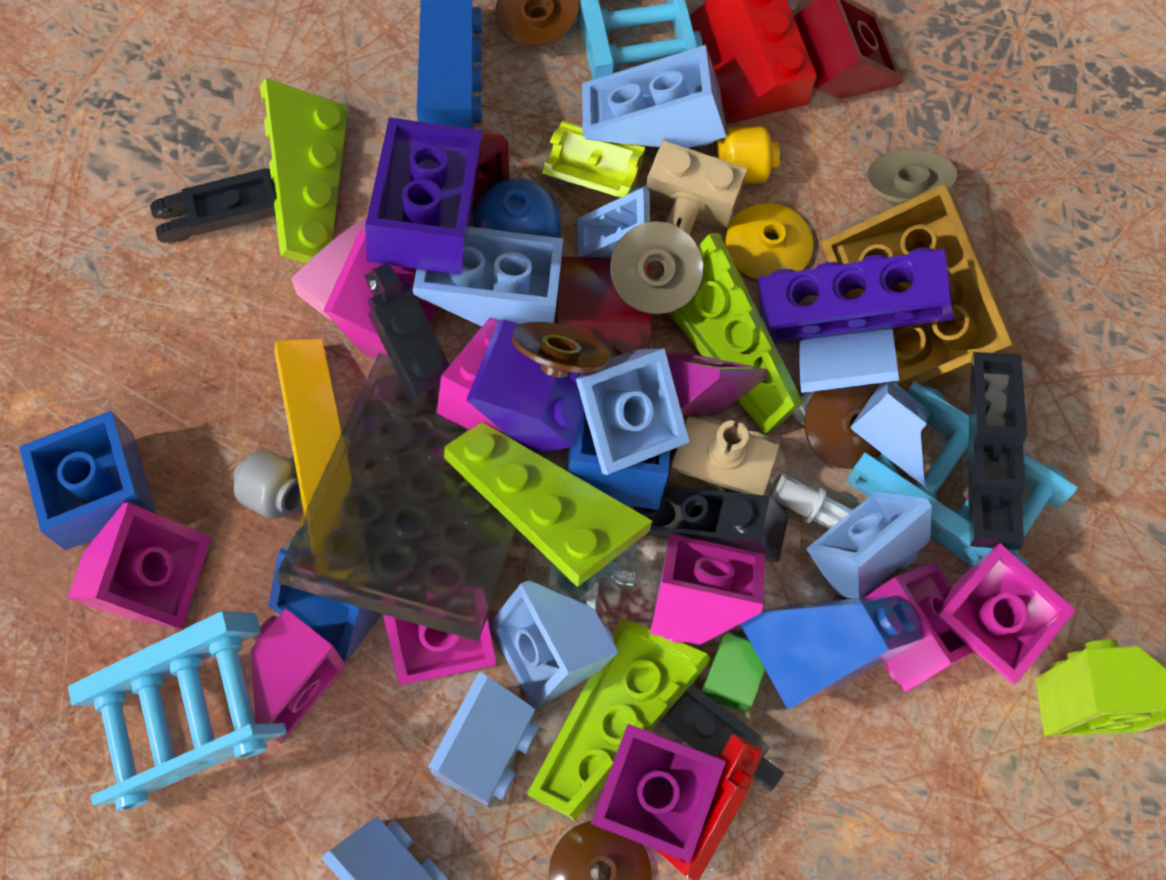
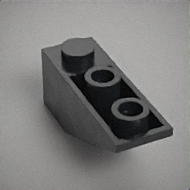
(720, 518)

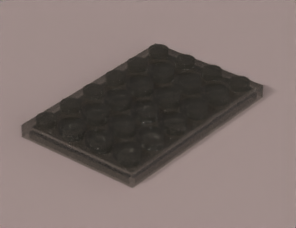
(397, 520)

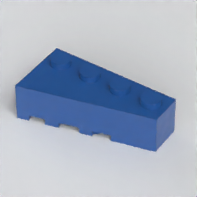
(447, 63)

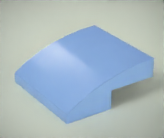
(848, 360)

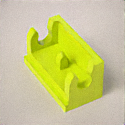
(591, 163)

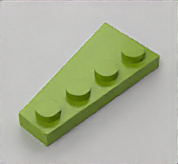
(306, 165)
(728, 327)
(552, 508)
(631, 689)

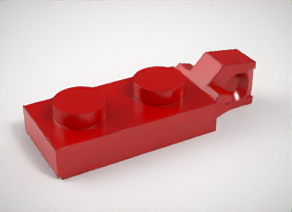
(741, 762)

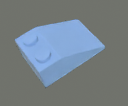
(656, 102)
(501, 278)

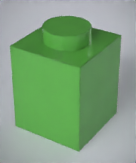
(734, 673)

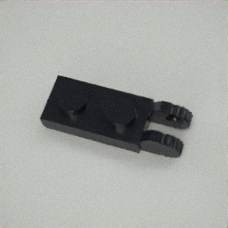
(215, 205)

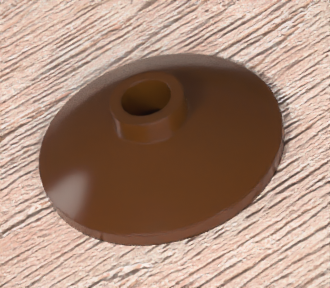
(519, 23)
(560, 348)
(829, 426)
(591, 844)

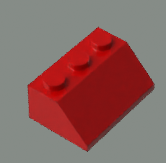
(755, 56)

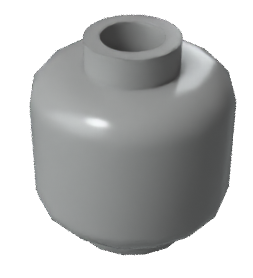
(267, 484)

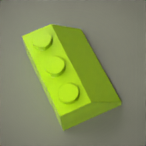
(1102, 691)

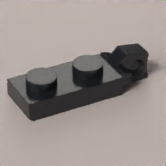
(405, 332)
(708, 727)

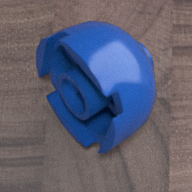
(519, 208)

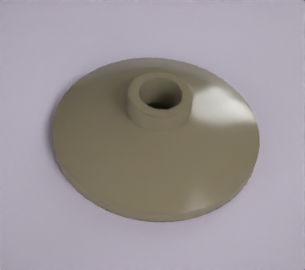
(910, 173)
(670, 249)

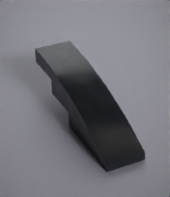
(996, 450)

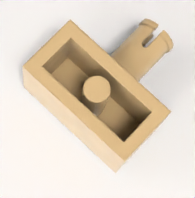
(694, 187)
(723, 458)

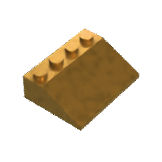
(940, 350)

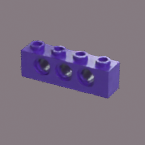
(876, 309)

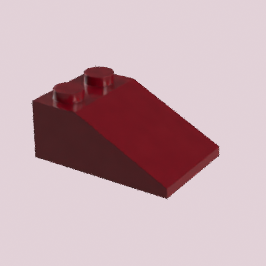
(594, 306)

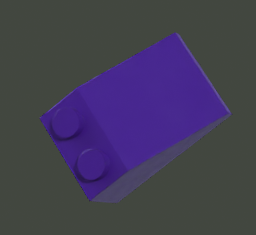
(423, 196)

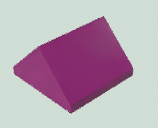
(709, 383)
(658, 792)

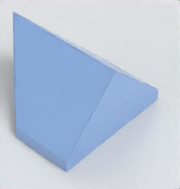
(604, 227)
(893, 426)

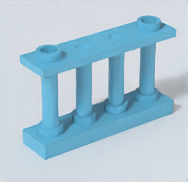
(606, 57)
(951, 527)
(144, 675)

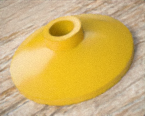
(759, 256)

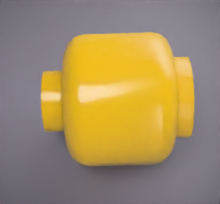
(750, 149)

